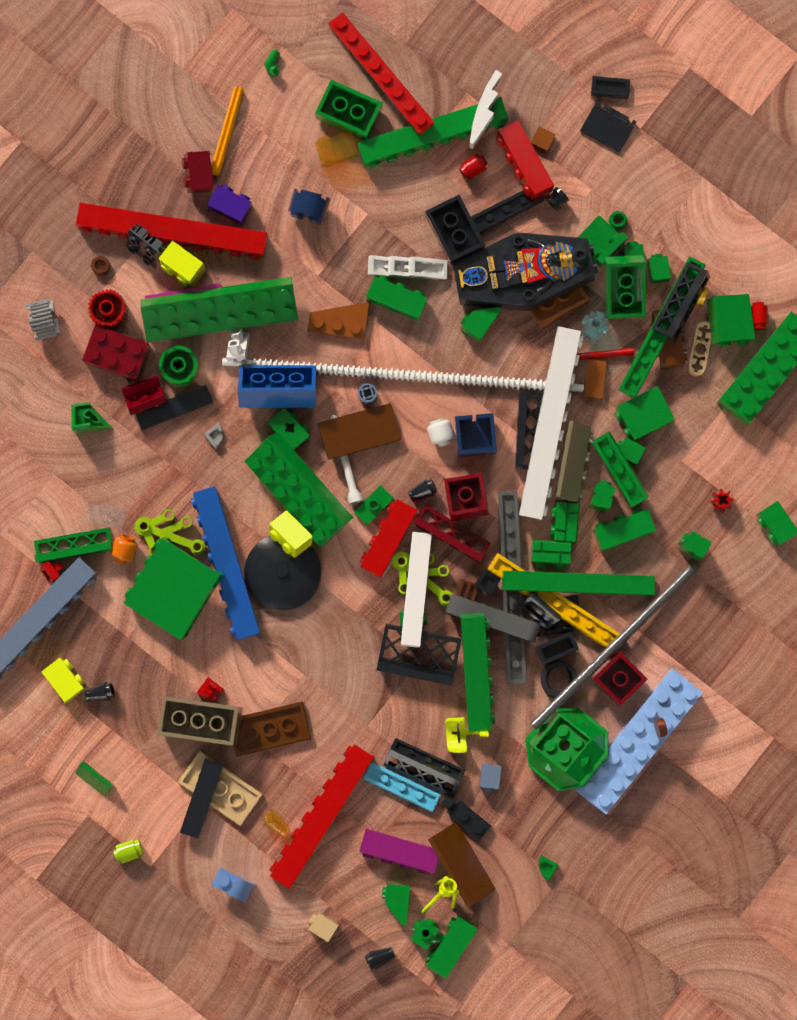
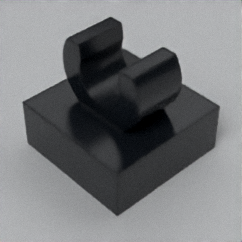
(487, 582)

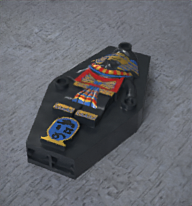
(524, 271)

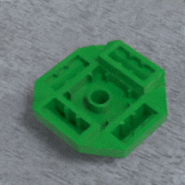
(573, 766)

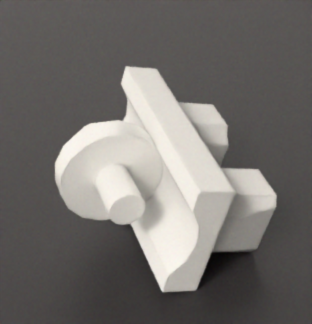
(238, 345)

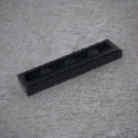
(504, 211)
(175, 407)
(201, 798)

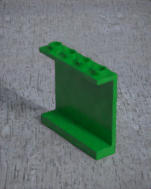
(172, 588)

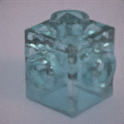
(594, 332)

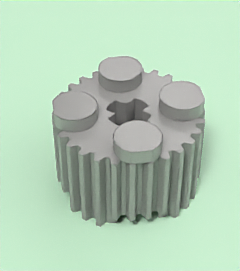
(42, 319)

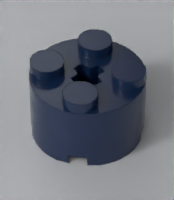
(309, 205)

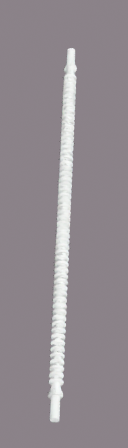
(410, 375)

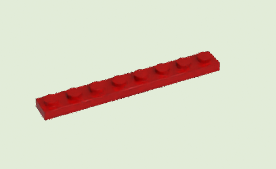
(381, 73)

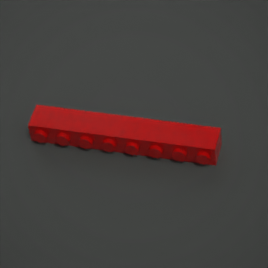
(322, 815)

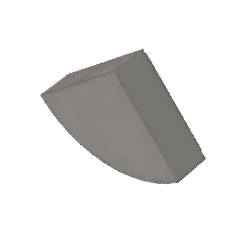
(215, 435)

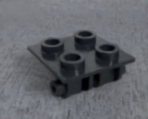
(138, 244)

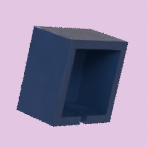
(476, 436)

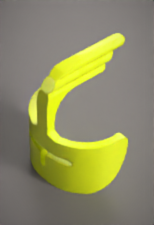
(452, 739)

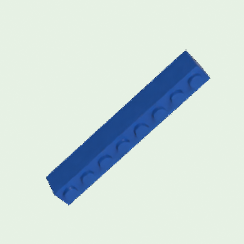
(224, 557)

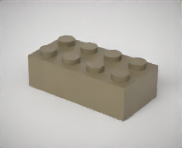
(200, 721)

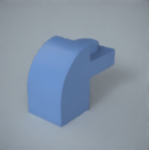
(233, 885)

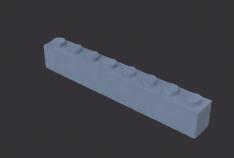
(44, 612)

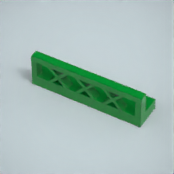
(620, 469)
(73, 552)

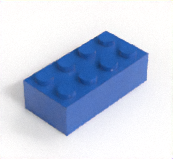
(277, 386)

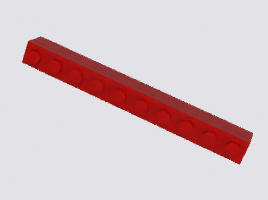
(168, 229)

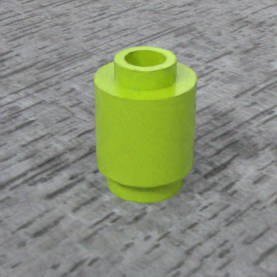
(128, 851)

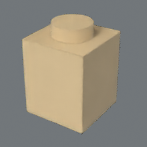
(322, 926)

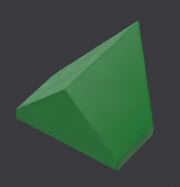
(87, 419)

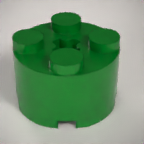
(184, 375)

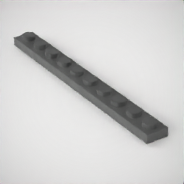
(511, 599)

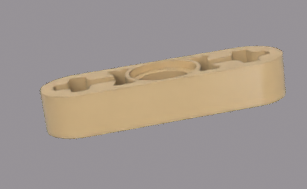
(698, 334)

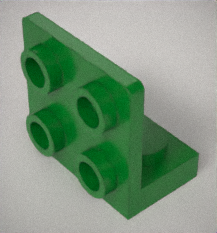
(604, 239)

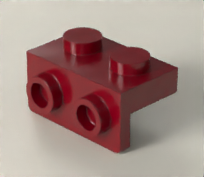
(143, 395)

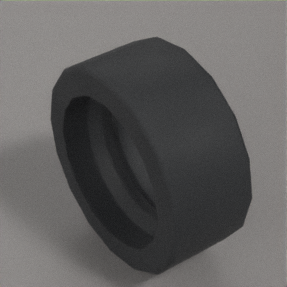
(544, 676)

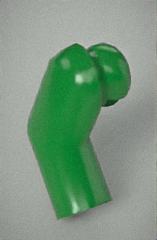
(270, 63)

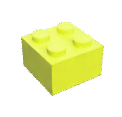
(182, 264)

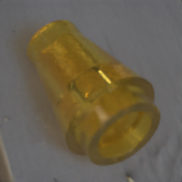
(275, 822)

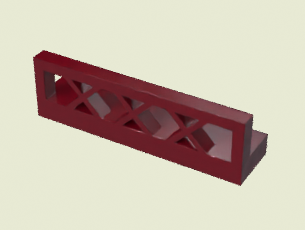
(446, 538)

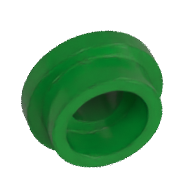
(618, 214)

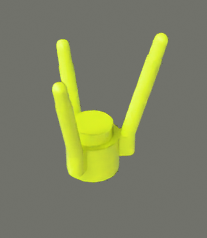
(446, 889)

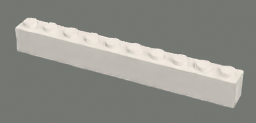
(549, 423)

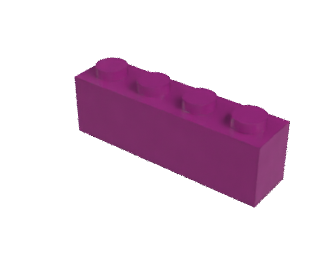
(399, 850)

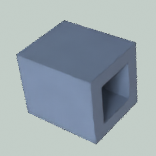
(490, 777)

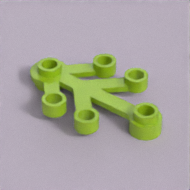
(167, 532)
(431, 572)

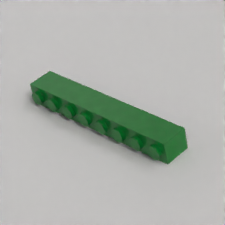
(407, 141)

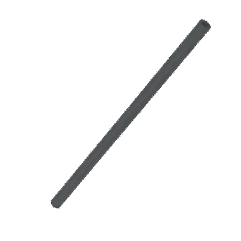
(614, 645)

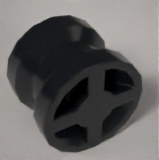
(557, 198)

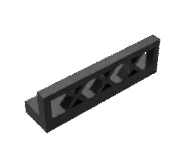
(688, 304)
(521, 425)
(425, 764)

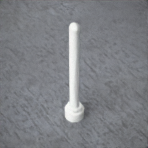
(354, 494)

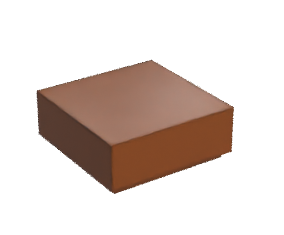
(543, 139)

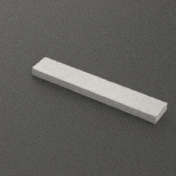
(416, 589)

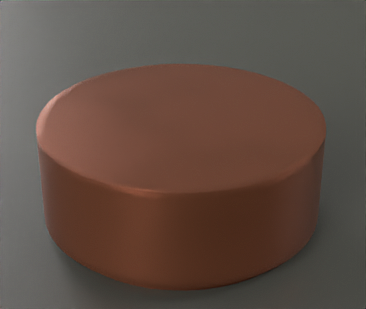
(100, 265)
(660, 727)

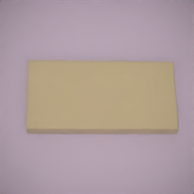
(232, 795)

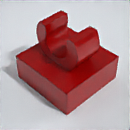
(51, 572)
(210, 690)

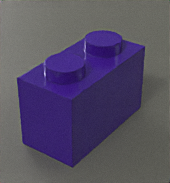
(230, 204)

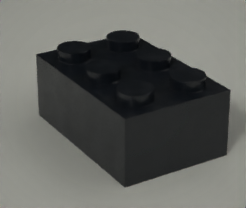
(454, 229)

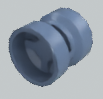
(367, 397)

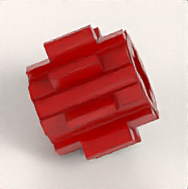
(716, 501)

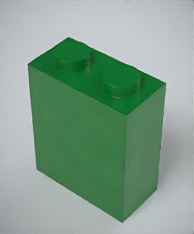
(730, 320)
(644, 414)

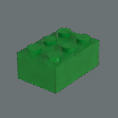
(348, 110)
(625, 287)

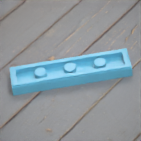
(402, 787)

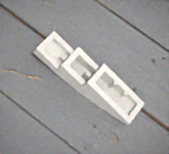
(483, 114)
(407, 267)

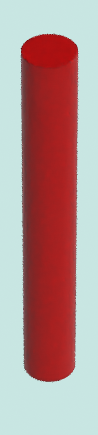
(606, 354)

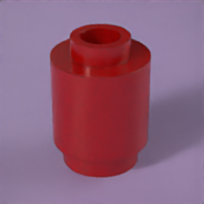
(473, 167)
(760, 315)

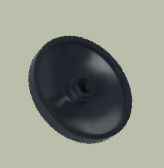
(279, 578)

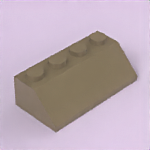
(572, 462)

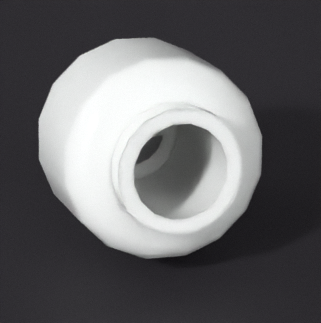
(440, 432)

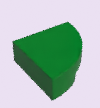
(547, 867)

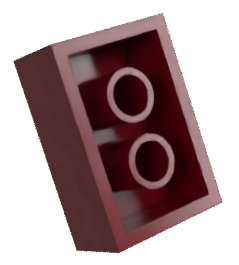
(116, 353)

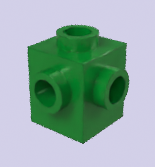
(425, 940)

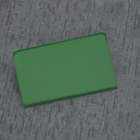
(94, 778)

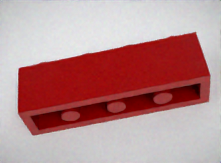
(524, 160)
(388, 539)

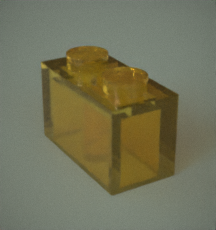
(336, 149)

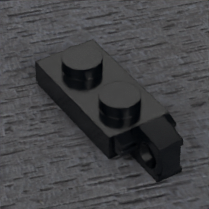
(466, 818)

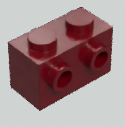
(198, 172)

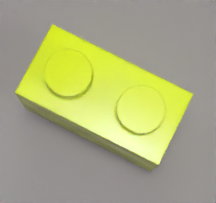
(290, 534)
(63, 679)

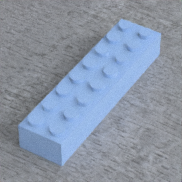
(639, 740)

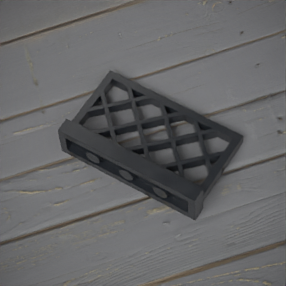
(414, 670)

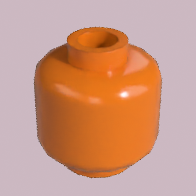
(124, 548)

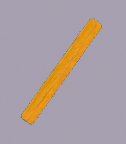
(226, 131)

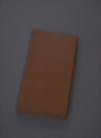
(359, 431)
(272, 729)
(461, 864)

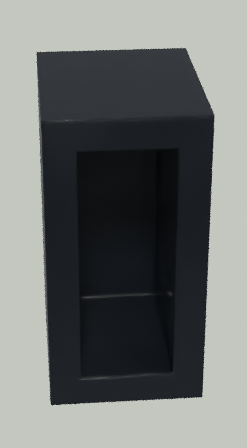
(556, 648)

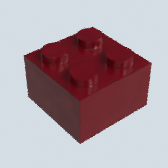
(466, 497)
(619, 679)

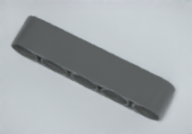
(497, 619)

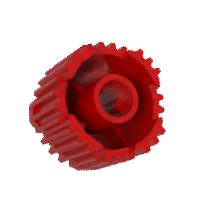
(115, 317)

